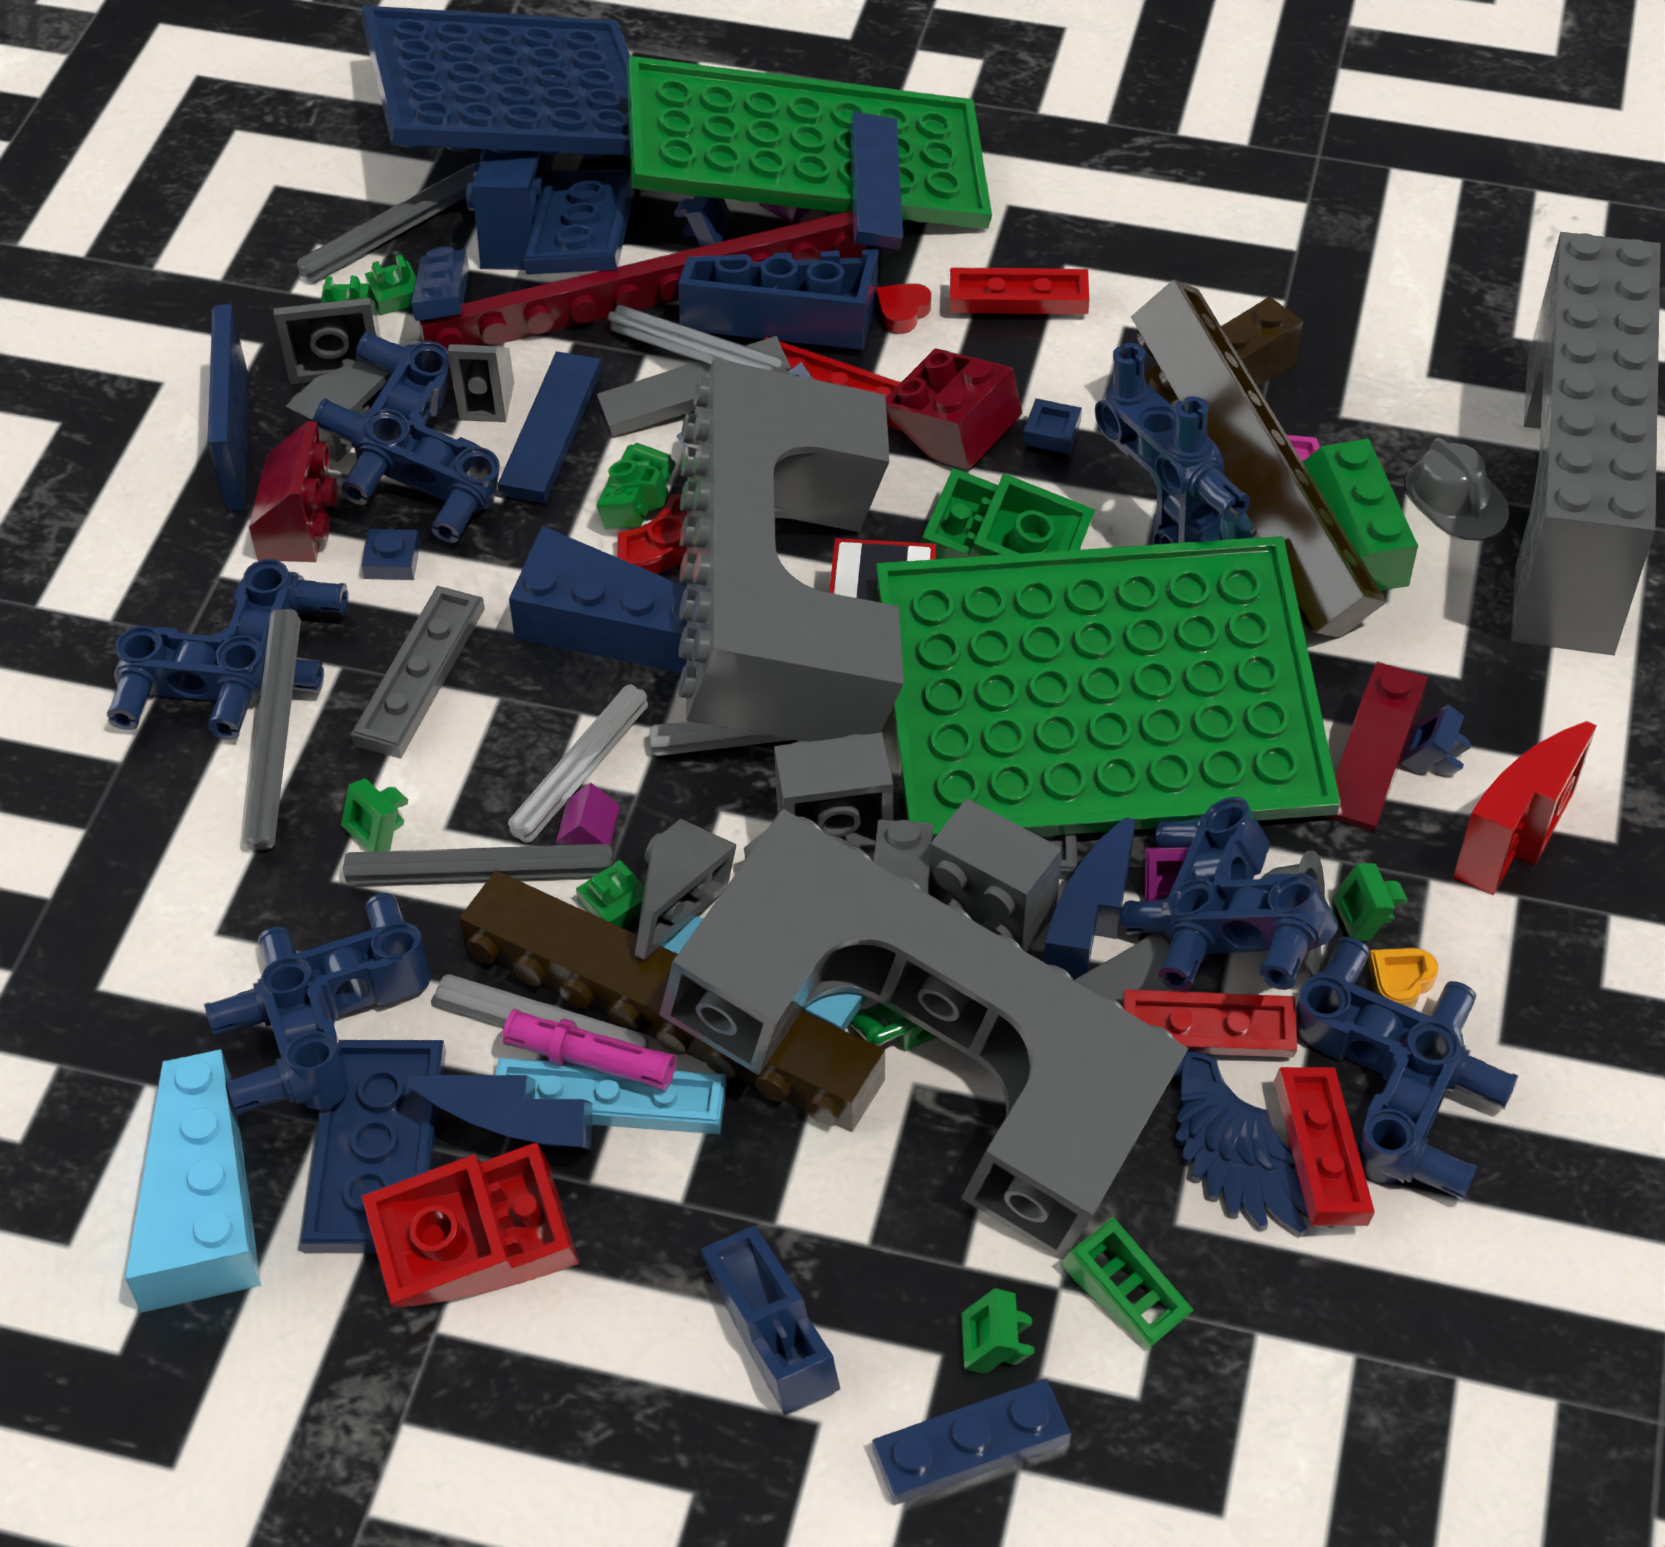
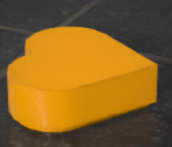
(1402, 974)

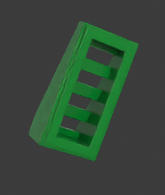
(1126, 1254)

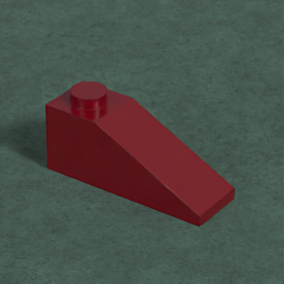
(1377, 744)

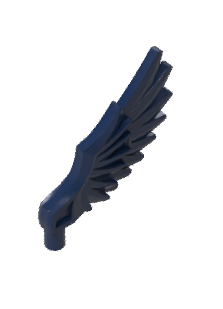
(1235, 1148)

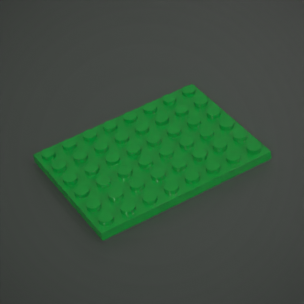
(1107, 686)

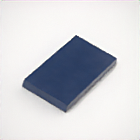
(580, 221)
(228, 408)
(370, 1140)

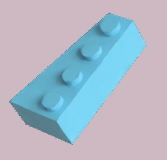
(194, 1201)

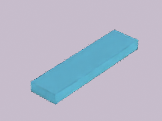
(689, 1104)

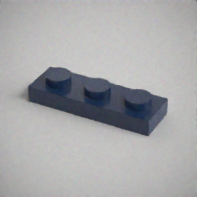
(440, 284)
(970, 1441)

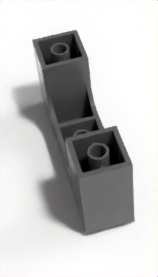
(1597, 416)
(757, 639)
(829, 920)

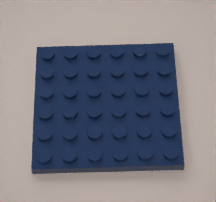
(500, 81)

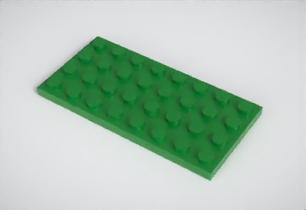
(791, 142)

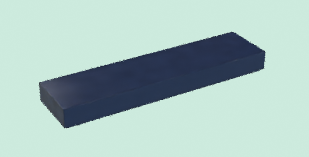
(876, 181)
(550, 427)

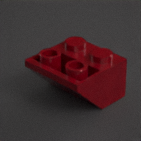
(955, 406)
(294, 499)

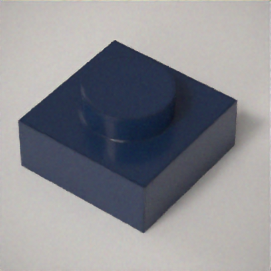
(1052, 426)
(391, 554)

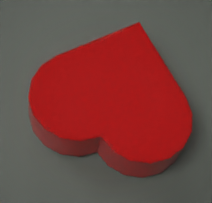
(903, 305)

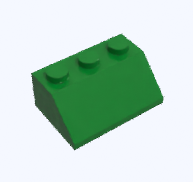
(1366, 509)

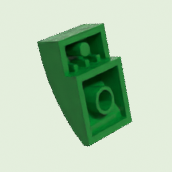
(1003, 518)

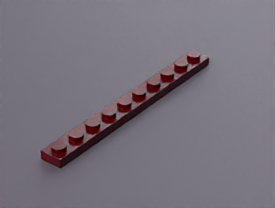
(631, 285)

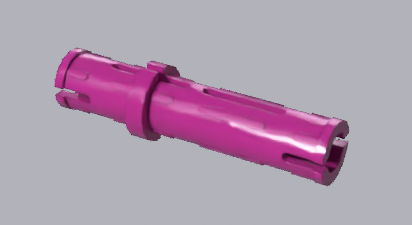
(567, 1043)

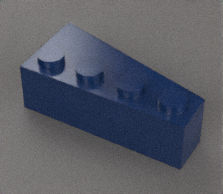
(506, 204)
(782, 297)
(596, 604)

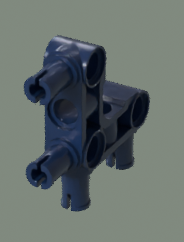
(398, 445)
(1173, 449)
(223, 665)
(1224, 909)
(305, 995)
(1392, 1042)

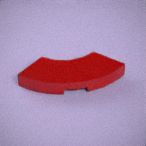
(658, 542)

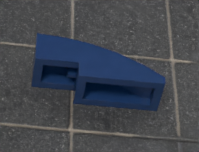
(1091, 902)
(510, 1108)
(771, 1320)

